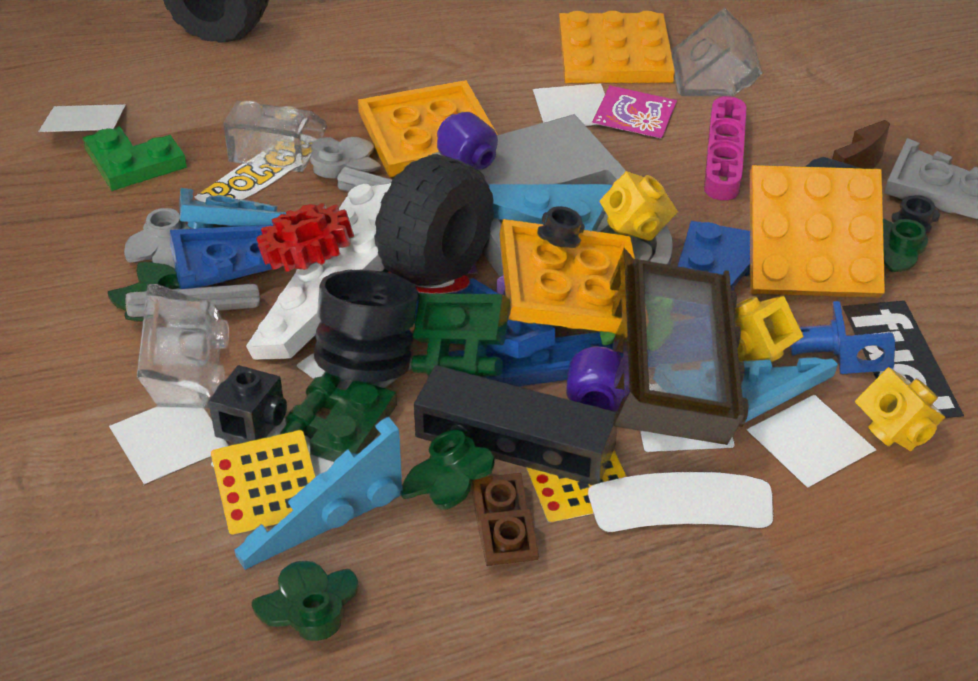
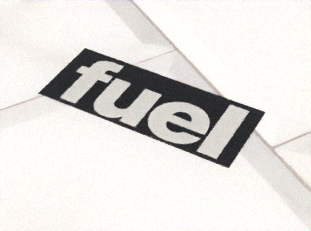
(912, 352)

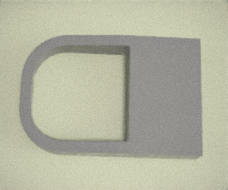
(556, 154)

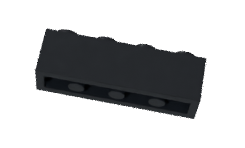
(518, 424)

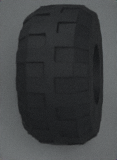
(217, 18)
(434, 220)

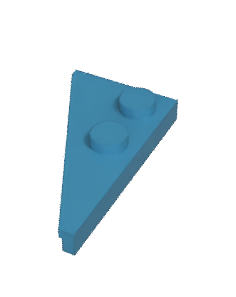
(531, 201)
(224, 211)
(771, 386)
(333, 497)

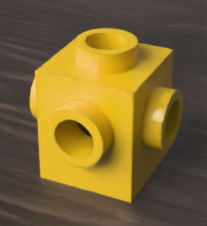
(637, 206)
(765, 328)
(900, 410)

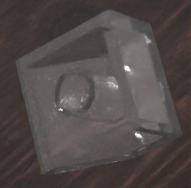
(716, 59)
(271, 135)
(181, 348)

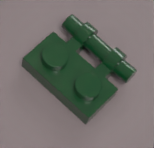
(460, 319)
(351, 416)

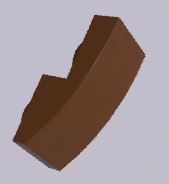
(866, 146)
(504, 519)

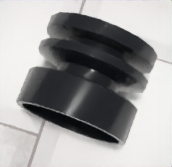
(365, 325)

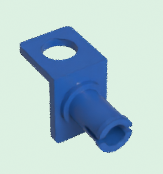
(833, 338)

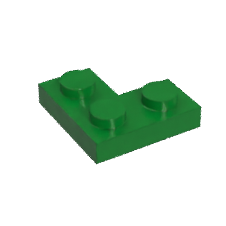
(127, 164)

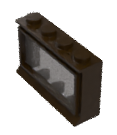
(677, 351)

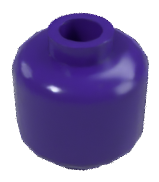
(467, 140)
(593, 376)

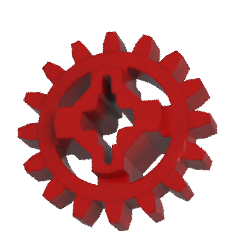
(305, 237)

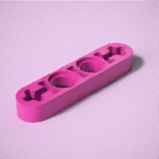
(725, 146)

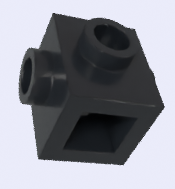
(247, 405)

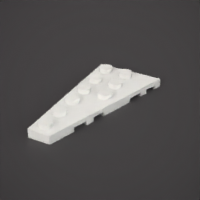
(294, 314)

